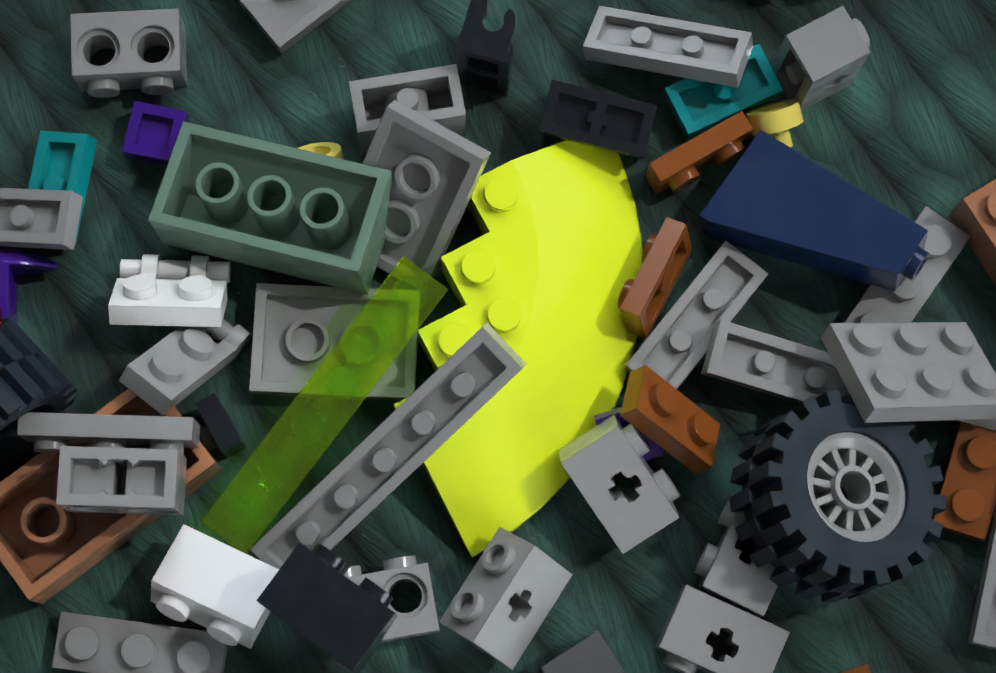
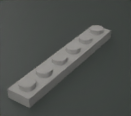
(395, 447)

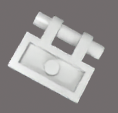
(170, 292)

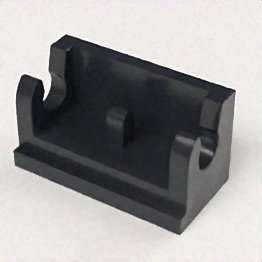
(485, 55)
(597, 119)

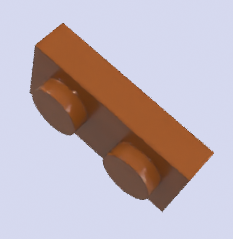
(681, 166)
(662, 261)
(670, 419)
(969, 482)

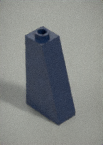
(812, 217)

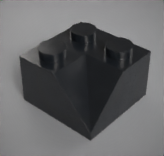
(328, 606)

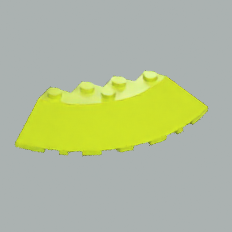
(549, 282)

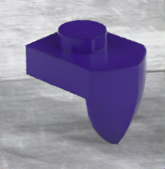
(14, 264)

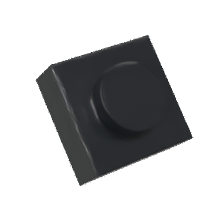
(217, 427)

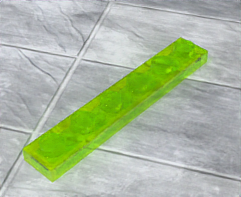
(324, 405)

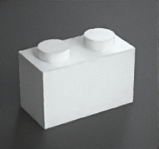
(212, 587)

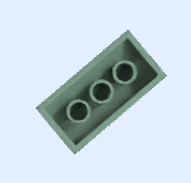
(273, 207)

